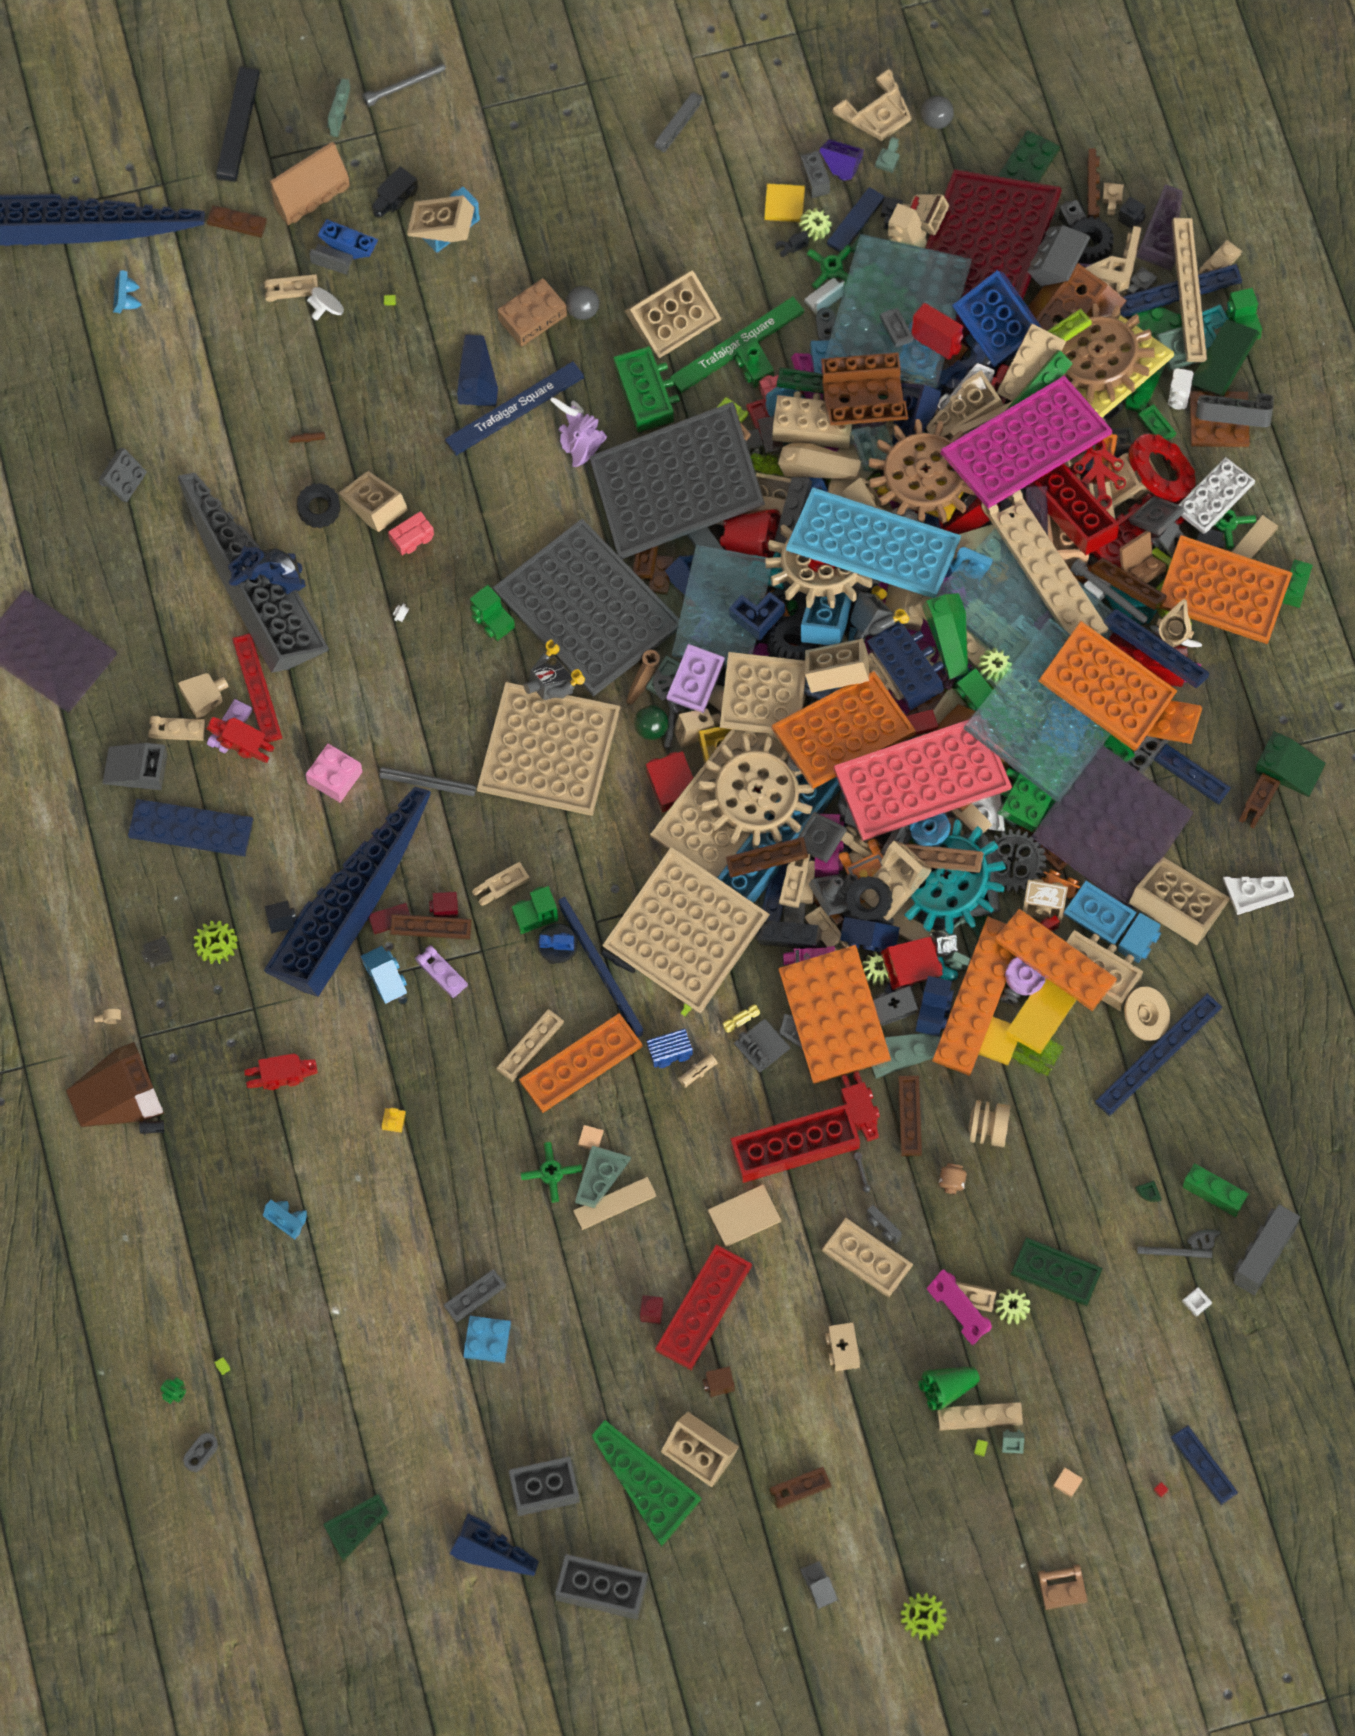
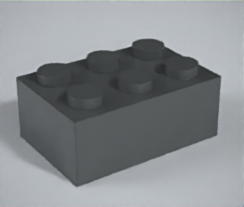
(544, 1486)

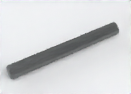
(427, 781)

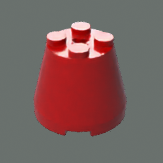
(751, 532)

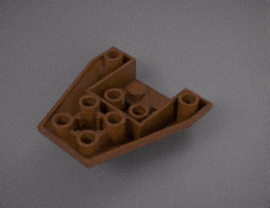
(115, 1091)

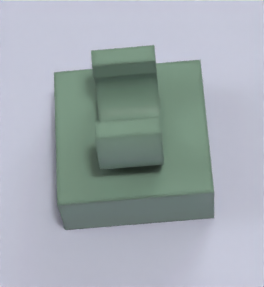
(1013, 1442)

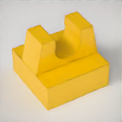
(393, 1120)

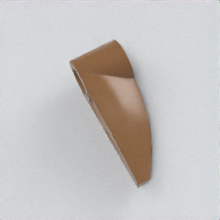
(643, 675)

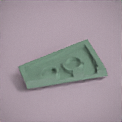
(338, 107)
(599, 1175)

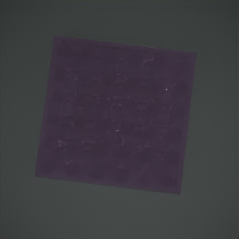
(1112, 825)

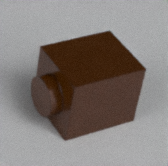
(719, 1381)

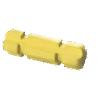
(741, 1018)

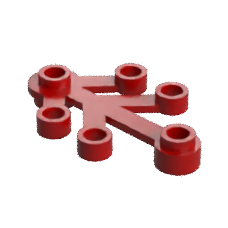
(1100, 470)

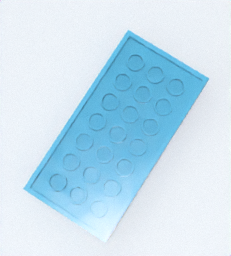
(873, 543)

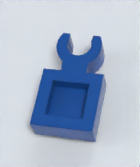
(562, 941)

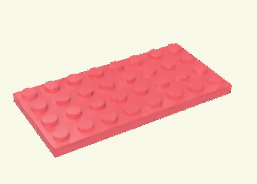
(919, 779)

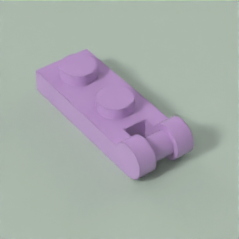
(239, 711)
(441, 972)

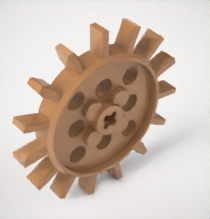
(1100, 354)
(914, 474)

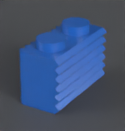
(669, 1048)

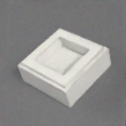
(1197, 1301)

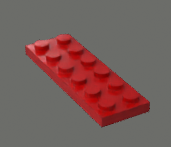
(703, 1307)

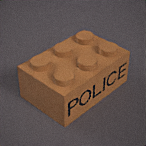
(532, 312)

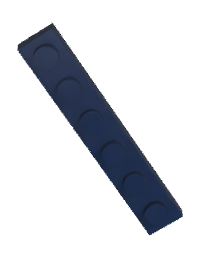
(1156, 648)

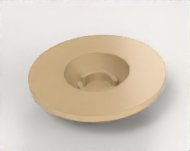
(1147, 1013)

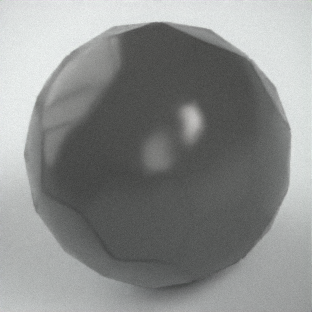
(937, 112)
(582, 302)

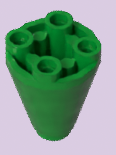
(947, 1385)

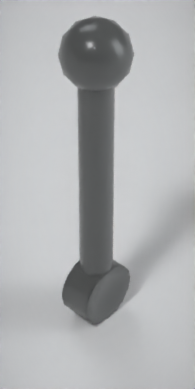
(858, 1156)

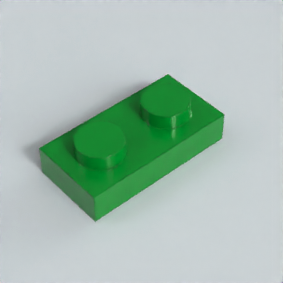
(1156, 423)

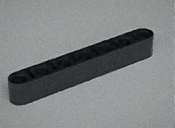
(238, 124)

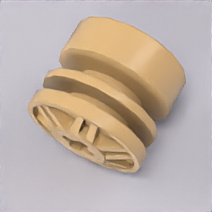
(989, 1123)

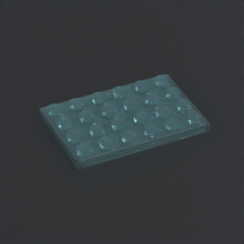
(712, 587)

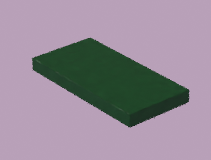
(1224, 358)
(1056, 1271)

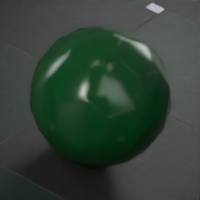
(651, 722)

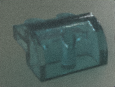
(866, 441)

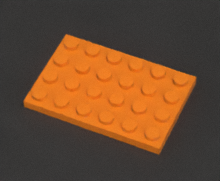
(1225, 589)
(1107, 686)
(842, 728)
(834, 1014)

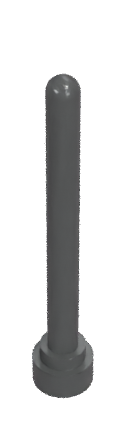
(372, 97)
(1079, 568)

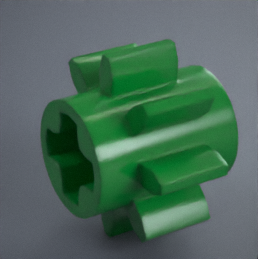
(173, 1390)

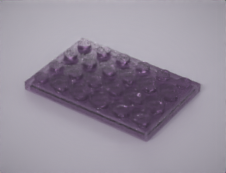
(50, 651)

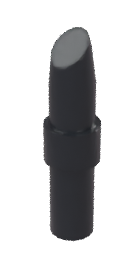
(617, 961)

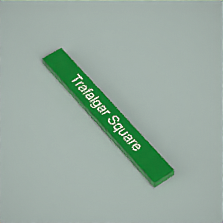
(726, 350)

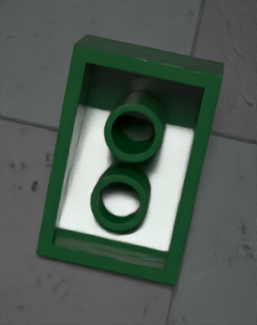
(1290, 764)

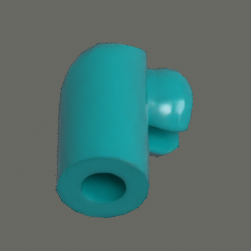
(948, 973)

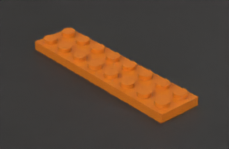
(975, 1002)

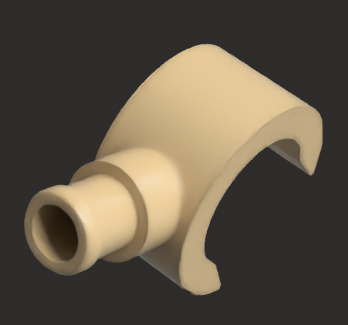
(109, 1016)

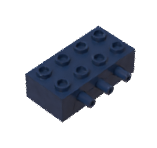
(907, 664)

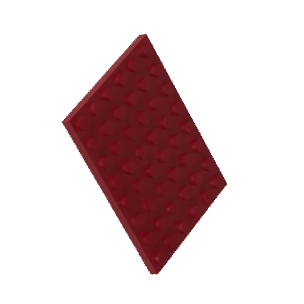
(995, 225)

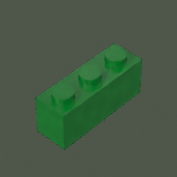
(1215, 1190)

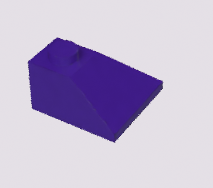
(841, 158)

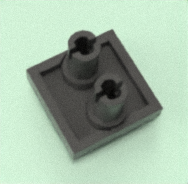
(122, 475)
(832, 892)

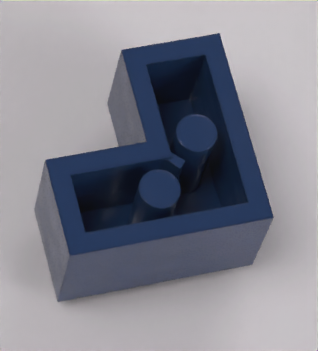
(757, 618)
(869, 934)
(935, 1006)

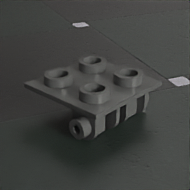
(761, 1045)

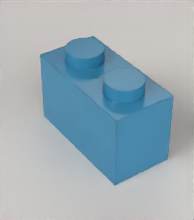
(1140, 937)

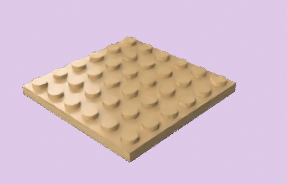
(549, 750)
(686, 930)

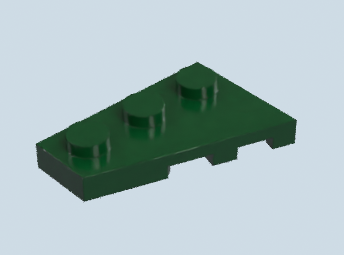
(354, 1525)

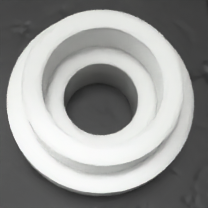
(400, 612)

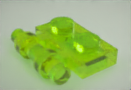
(766, 464)
(1049, 1055)

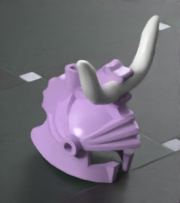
(581, 435)

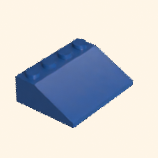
(996, 317)

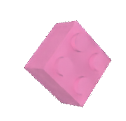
(334, 773)

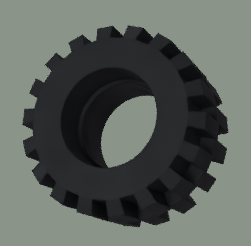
(1098, 231)
(788, 632)

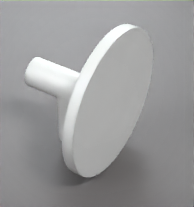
(322, 301)

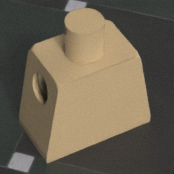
(202, 693)
(692, 722)

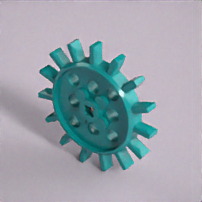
(950, 887)

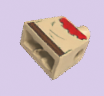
(930, 211)

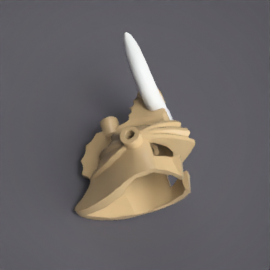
(1176, 627)

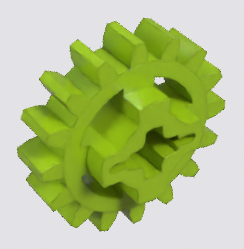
(214, 934)
(929, 1624)

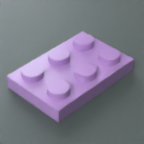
(695, 678)

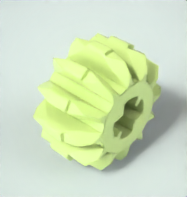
(815, 224)
(990, 669)
(871, 973)
(1009, 1298)

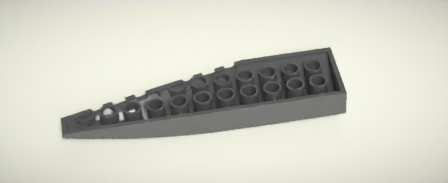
(273, 618)

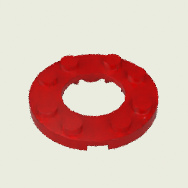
(1167, 490)

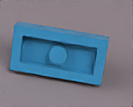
(121, 299)
(289, 1223)

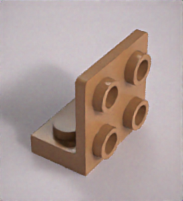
(1138, 559)

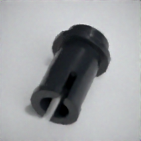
(151, 1127)

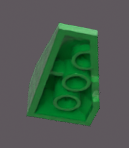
(948, 626)

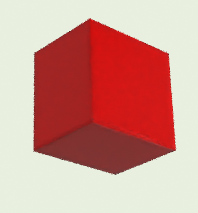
(1161, 1490)

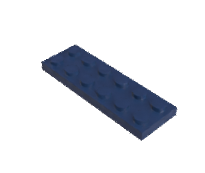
(190, 827)

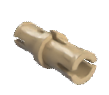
(697, 1070)

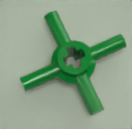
(830, 266)
(1233, 521)
(557, 1168)

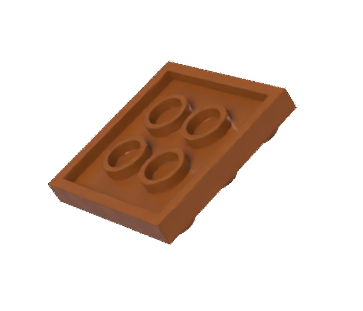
(1216, 433)

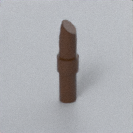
(307, 437)

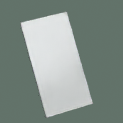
(1215, 495)

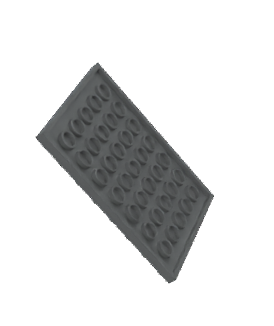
(677, 480)
(588, 606)

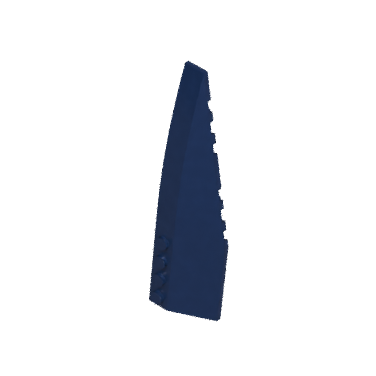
(59, 220)
(340, 910)

